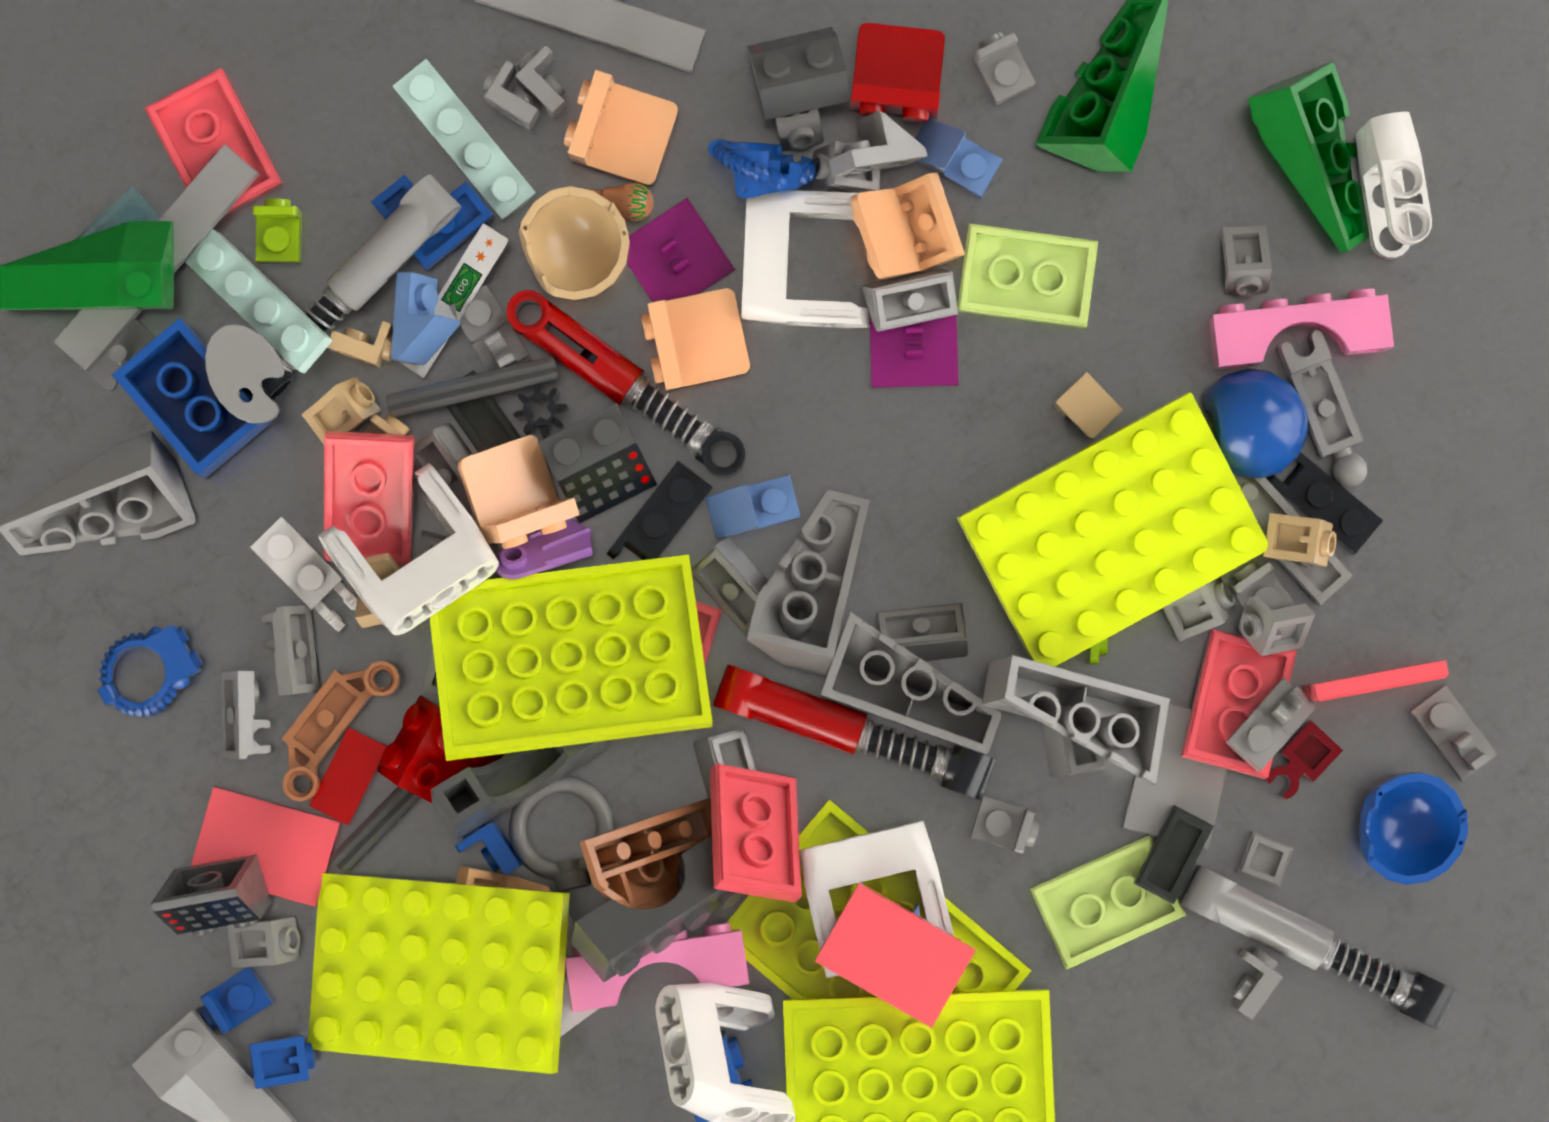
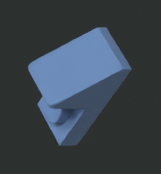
(957, 157)
(415, 326)
(752, 507)

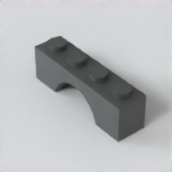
(489, 790)
(618, 936)

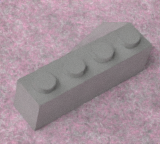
(899, 686)
(1098, 714)

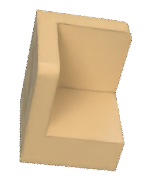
(1088, 406)

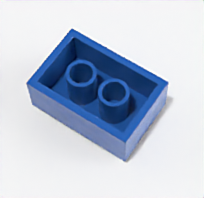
(175, 394)

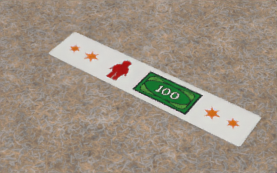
(466, 281)

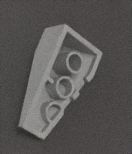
(115, 495)
(806, 597)
(206, 1076)

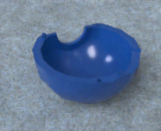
(1257, 421)
(1412, 827)

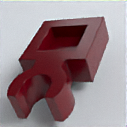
(1307, 754)

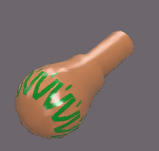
(631, 199)

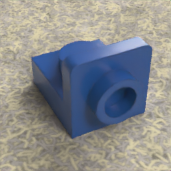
(498, 849)
(235, 1001)
(281, 1061)

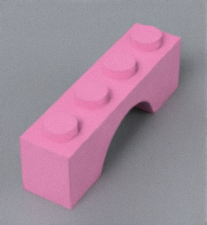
(1354, 324)
(710, 957)

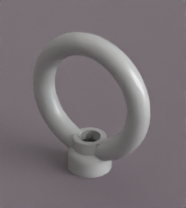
(570, 873)

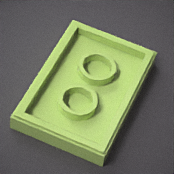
(1027, 276)
(1100, 905)

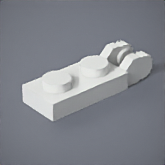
(303, 570)

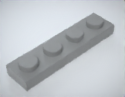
(1316, 580)

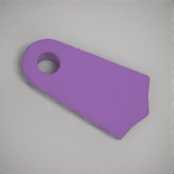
(545, 551)

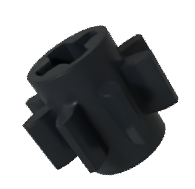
(540, 398)

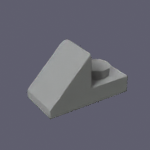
(882, 147)

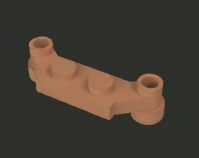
(327, 719)

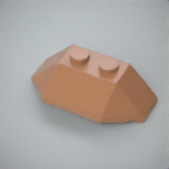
(641, 859)

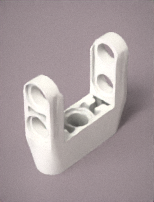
(1383, 150)
(768, 261)
(430, 579)
(869, 858)
(695, 1055)

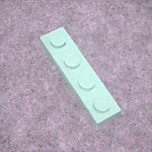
(464, 140)
(258, 301)

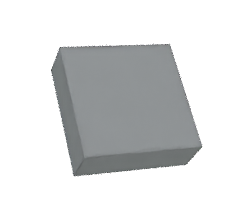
(1265, 859)

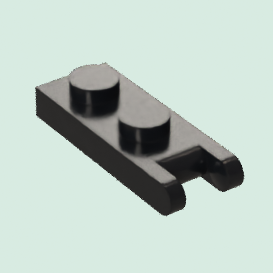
(1323, 498)
(663, 514)

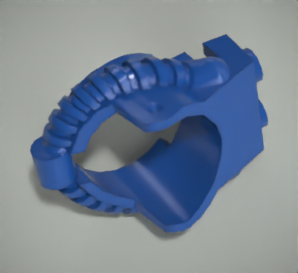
(762, 167)
(178, 663)

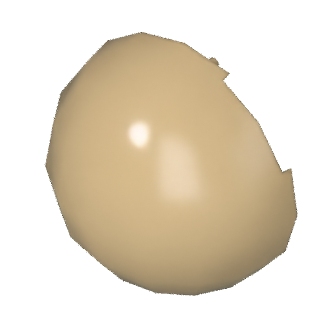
(574, 242)

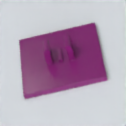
(676, 255)
(915, 354)

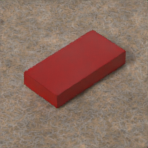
(348, 776)

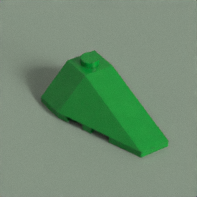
(1111, 102)
(1307, 137)
(106, 270)

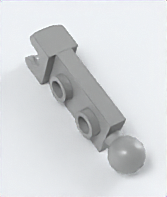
(1327, 407)

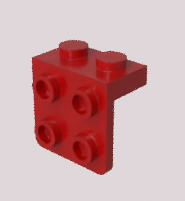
(898, 71)
(418, 754)

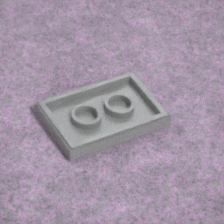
(1179, 782)

